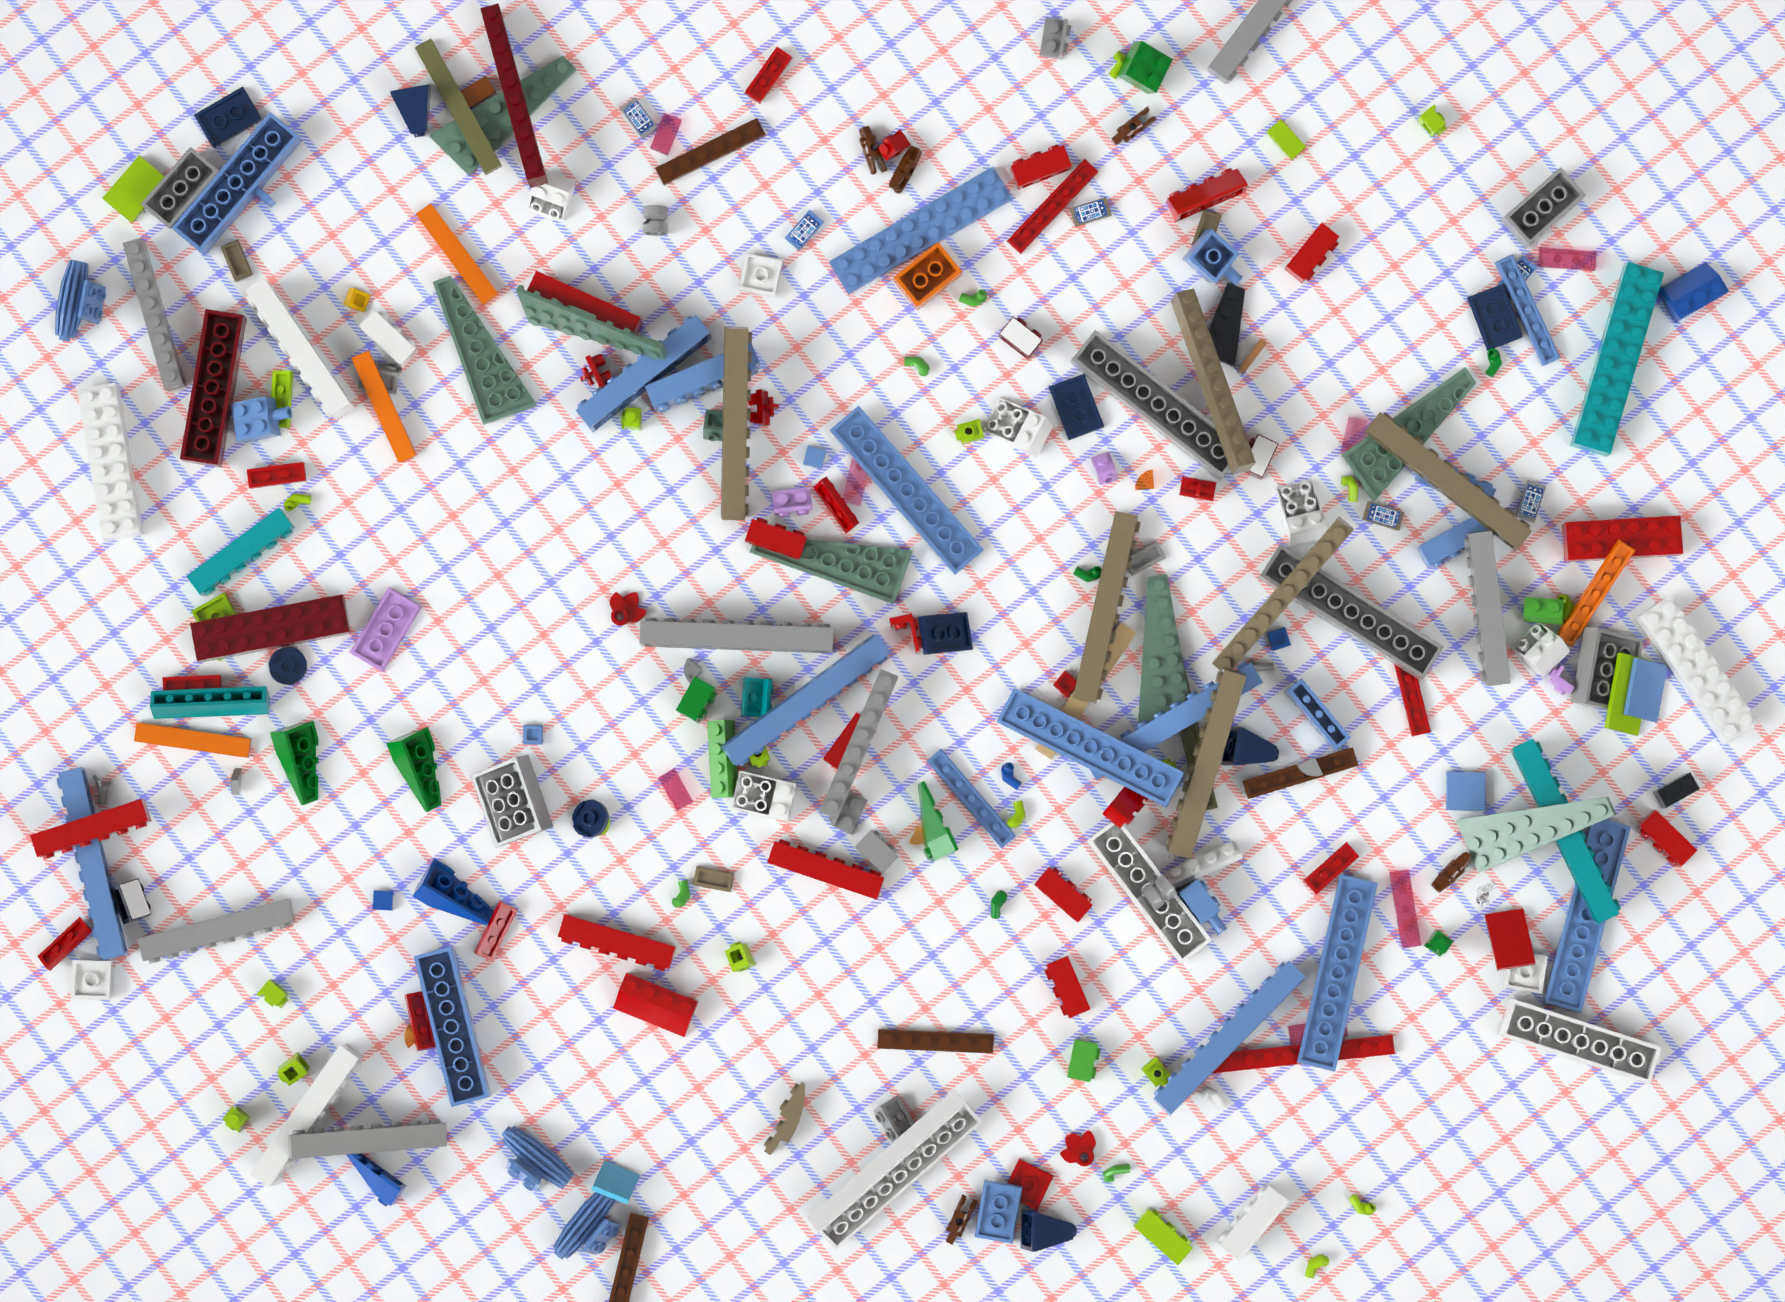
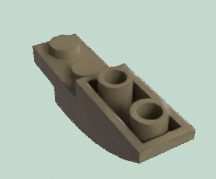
(792, 1113)

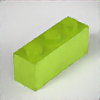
(1163, 1235)

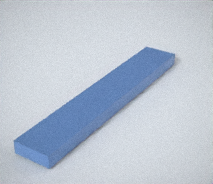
(1527, 310)
(971, 798)

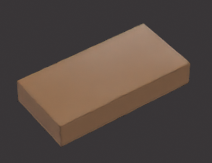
(1252, 356)

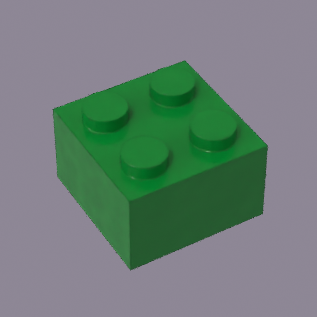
(1144, 67)
(696, 700)

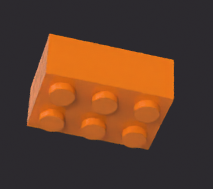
(927, 276)

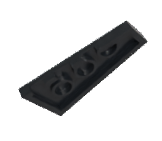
(1227, 323)

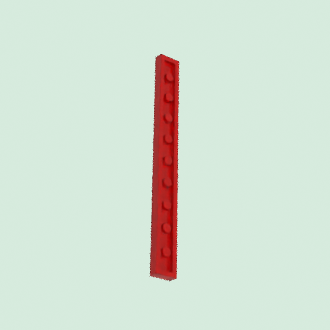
(1289, 1054)

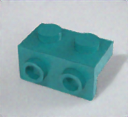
(756, 696)

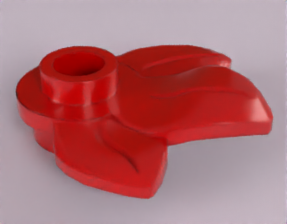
(628, 606)
(1078, 1145)

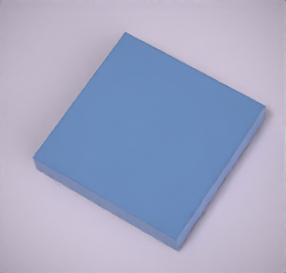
(1465, 791)

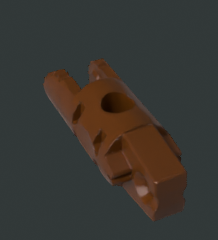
(1126, 134)
(870, 149)
(905, 169)
(1451, 872)
(957, 1229)

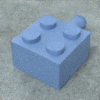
(1213, 258)
(258, 418)
(1202, 905)

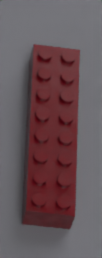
(213, 388)
(270, 628)

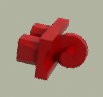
(594, 363)
(765, 408)
(1197, 488)

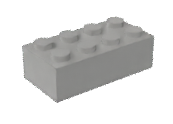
(1543, 208)

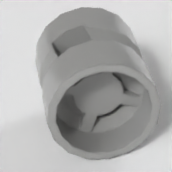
(655, 220)
(1159, 892)

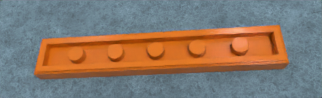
(457, 254)
(384, 406)
(1595, 592)
(192, 740)

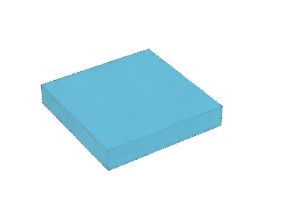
(615, 1182)

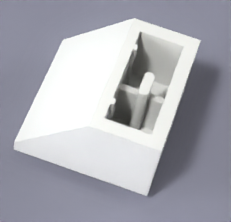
(552, 198)
(1541, 649)

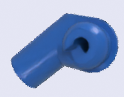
(1008, 775)

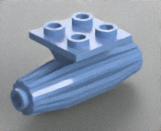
(77, 300)
(534, 1161)
(588, 1228)

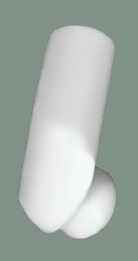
(1215, 1095)

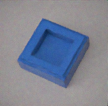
(1278, 639)
(383, 900)

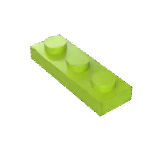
(282, 390)

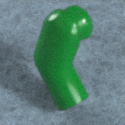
(1495, 362)
(1089, 575)
(997, 902)

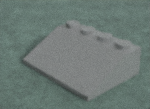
(1598, 664)
(512, 800)

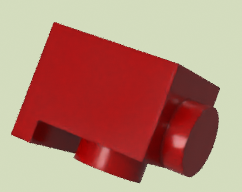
(894, 145)

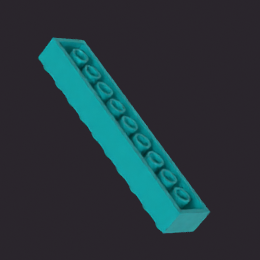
(1617, 359)
(1572, 847)

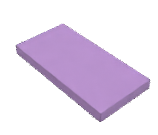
(385, 629)

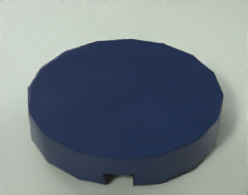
(288, 665)
(590, 818)

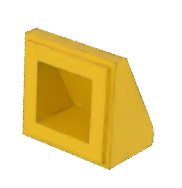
(356, 299)

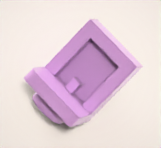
(1104, 468)
(1561, 685)

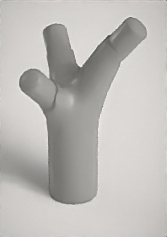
(1262, 666)
(101, 789)

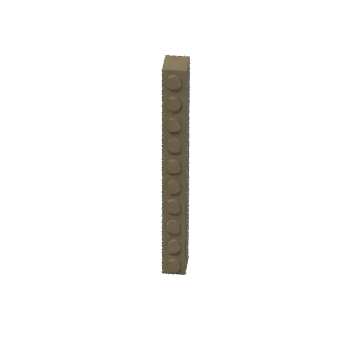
(1213, 381)
(735, 423)
(1448, 481)
(1283, 594)
(1105, 607)
(1206, 762)

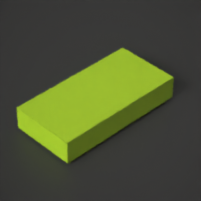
(1286, 139)

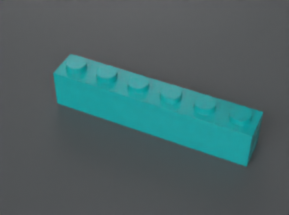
(240, 552)
(210, 702)

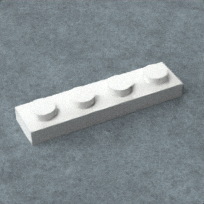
(1203, 864)

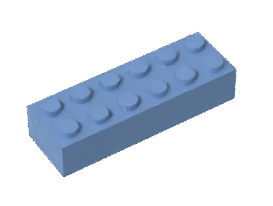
(692, 382)

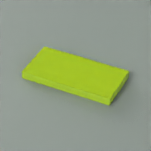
(1615, 719)

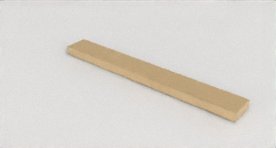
(1076, 707)

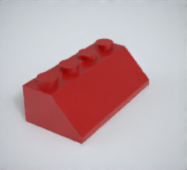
(1207, 194)
(655, 1004)

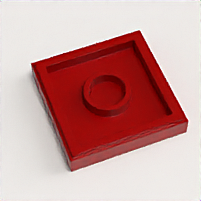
(1034, 1183)

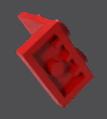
(900, 623)

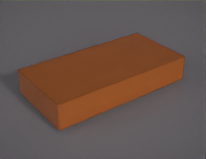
(478, 91)

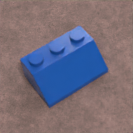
(1692, 291)

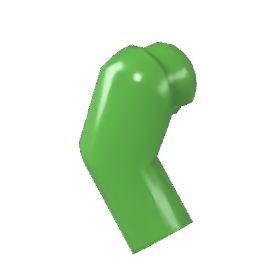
(975, 299)
(919, 363)
(683, 896)
(1114, 1170)

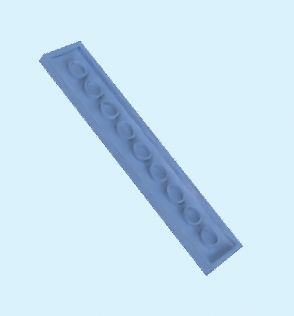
(920, 230)
(906, 490)
(1090, 747)
(1580, 934)
(1337, 973)

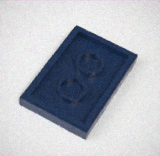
(228, 117)
(1495, 317)
(1076, 407)
(945, 633)

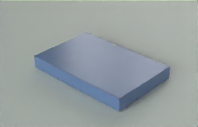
(1645, 690)
(998, 1211)

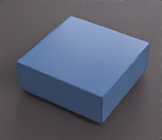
(265, 197)
(814, 457)
(532, 734)

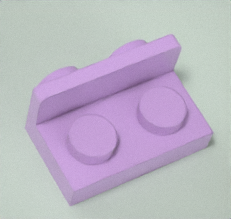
(792, 501)

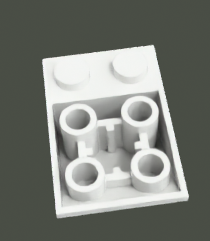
(1018, 427)
(1301, 512)
(764, 796)

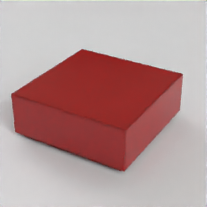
(1065, 684)

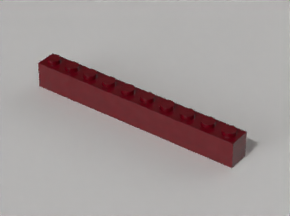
(514, 95)

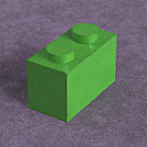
(1543, 610)
(1082, 1060)

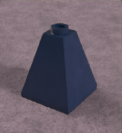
(414, 107)
(1247, 748)
(1043, 1231)

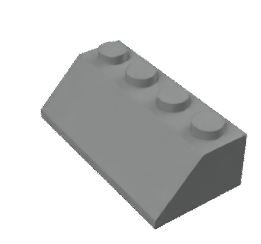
(179, 187)

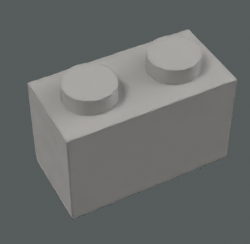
(877, 851)

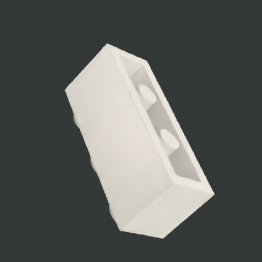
(389, 338)

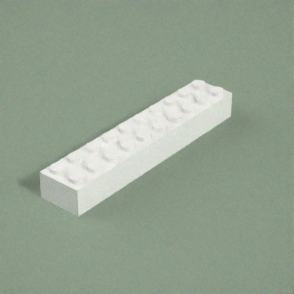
(894, 1170)

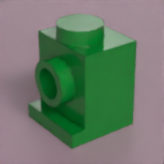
(1438, 943)

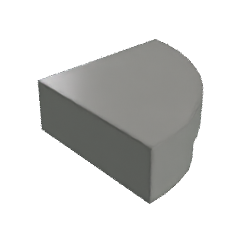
(691, 669)
(1310, 767)
(236, 781)

